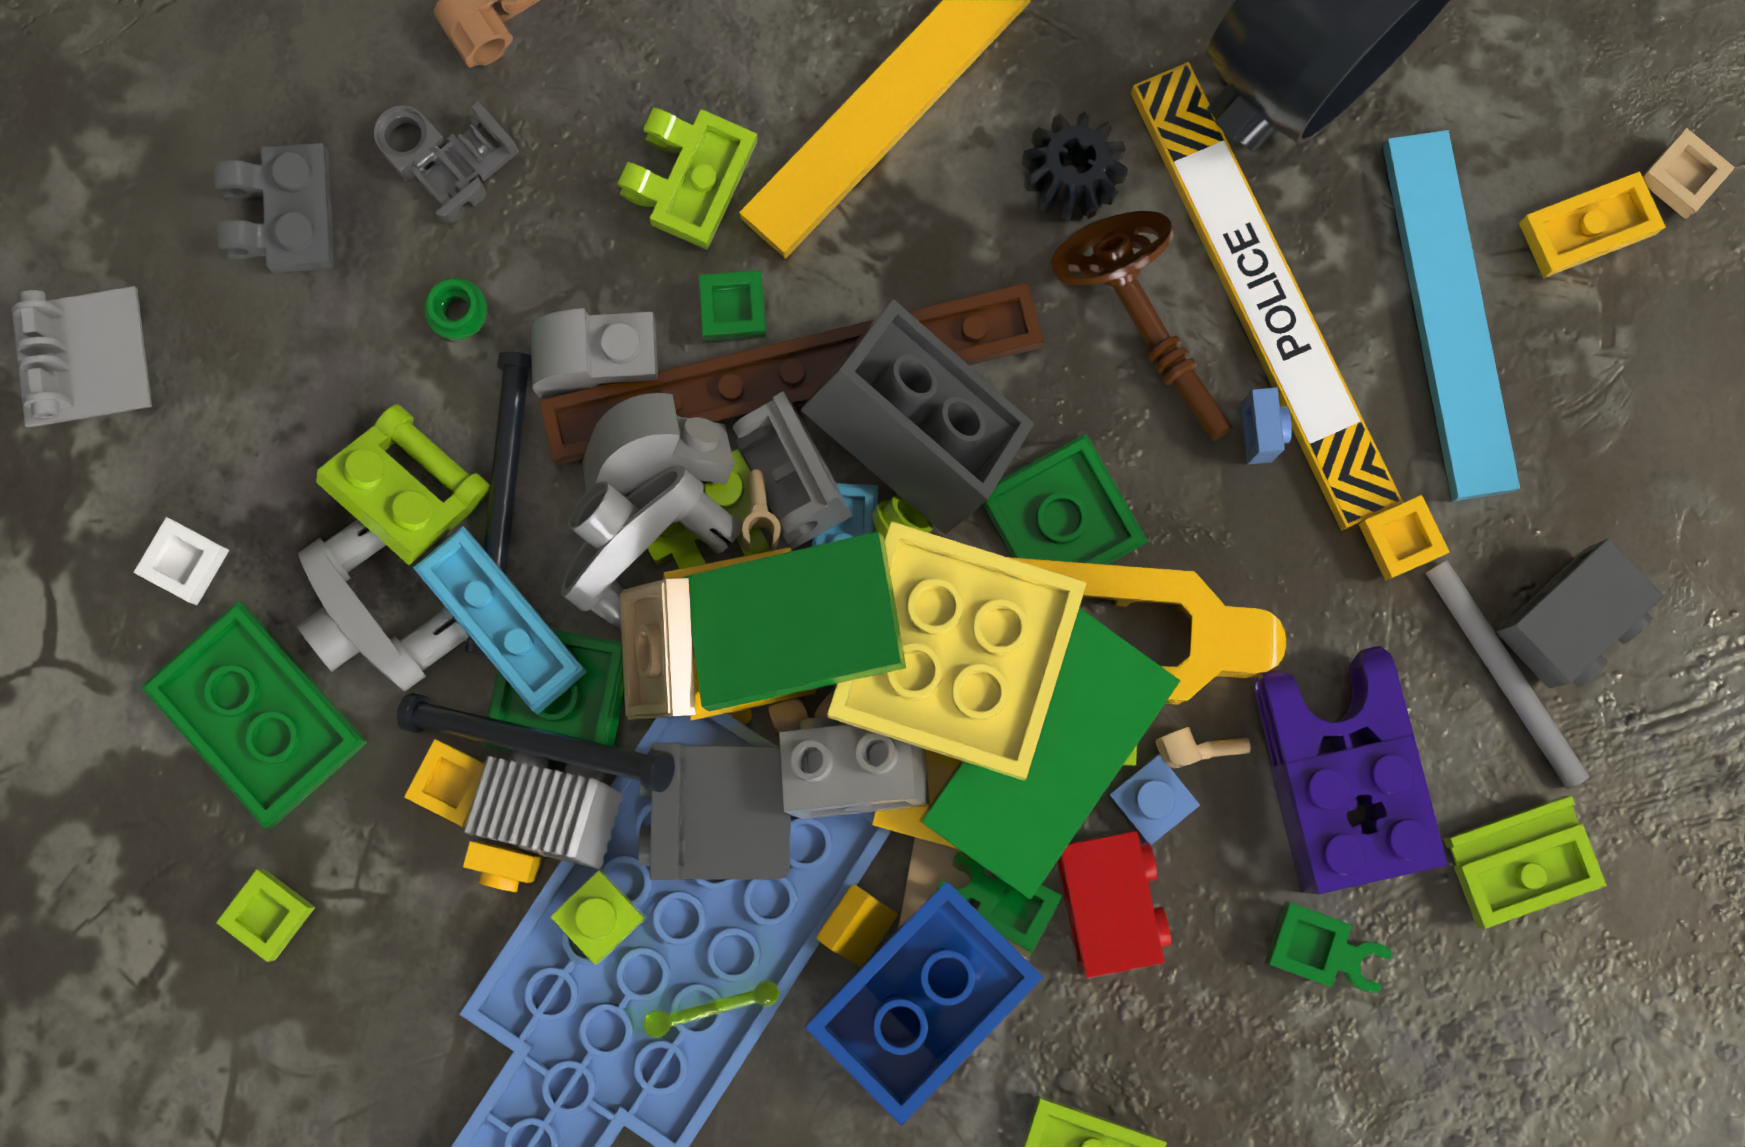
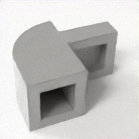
(584, 350)
(648, 437)

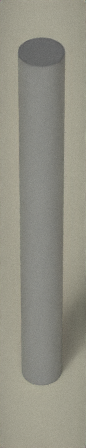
(1507, 675)

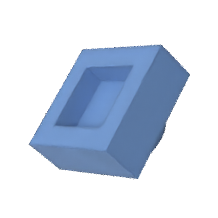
(1264, 425)
(1153, 800)

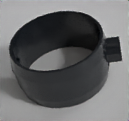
(1306, 60)

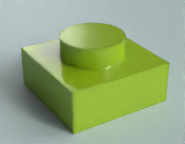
(265, 915)
(598, 917)

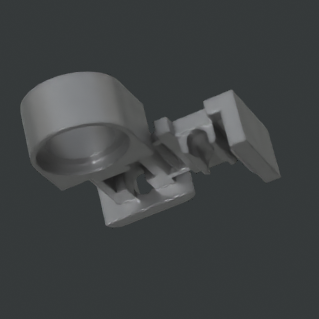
(454, 162)

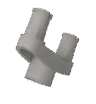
(624, 527)
(348, 628)

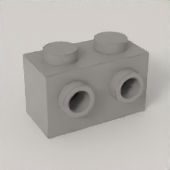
(849, 771)

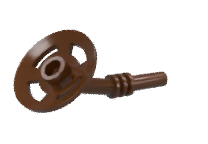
(1119, 267)

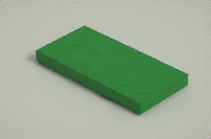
(1092, 725)

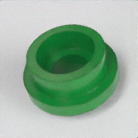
(443, 296)

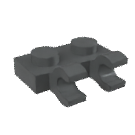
(295, 203)

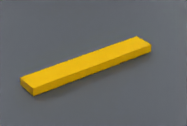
(875, 119)

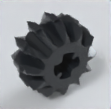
(1083, 148)

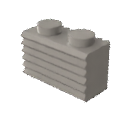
(544, 810)

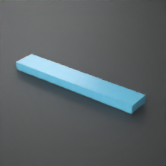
(1450, 316)

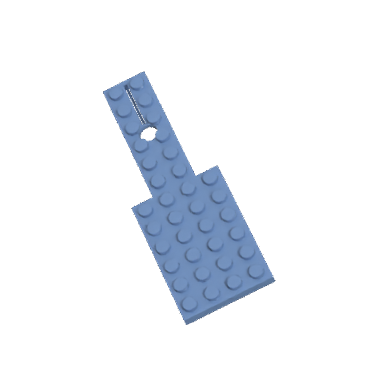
(579, 1026)

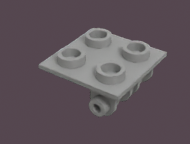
(80, 355)

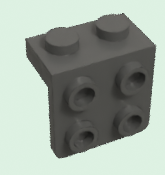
(718, 816)

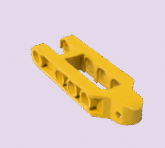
(1222, 637)

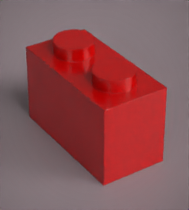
(1112, 904)

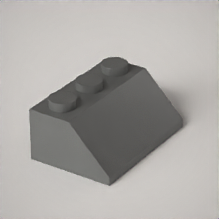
(919, 418)

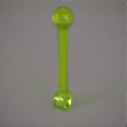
(659, 1022)

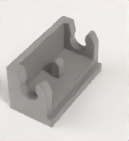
(796, 476)

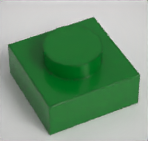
(732, 306)

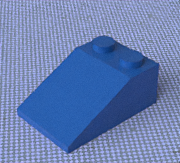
(923, 1002)

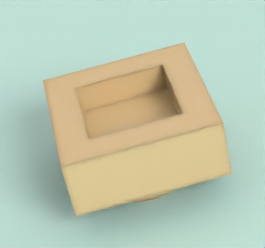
(1687, 173)

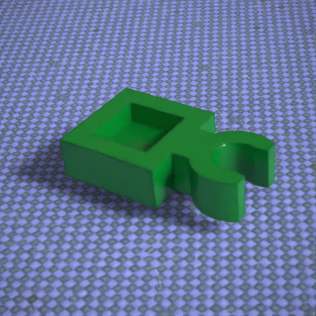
(1007, 910)
(1318, 947)

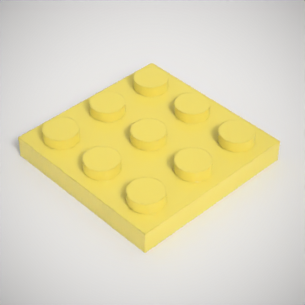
(977, 649)

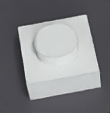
(181, 561)

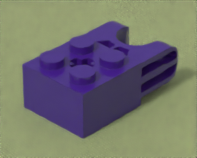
(1328, 765)

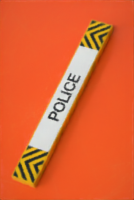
(1265, 296)

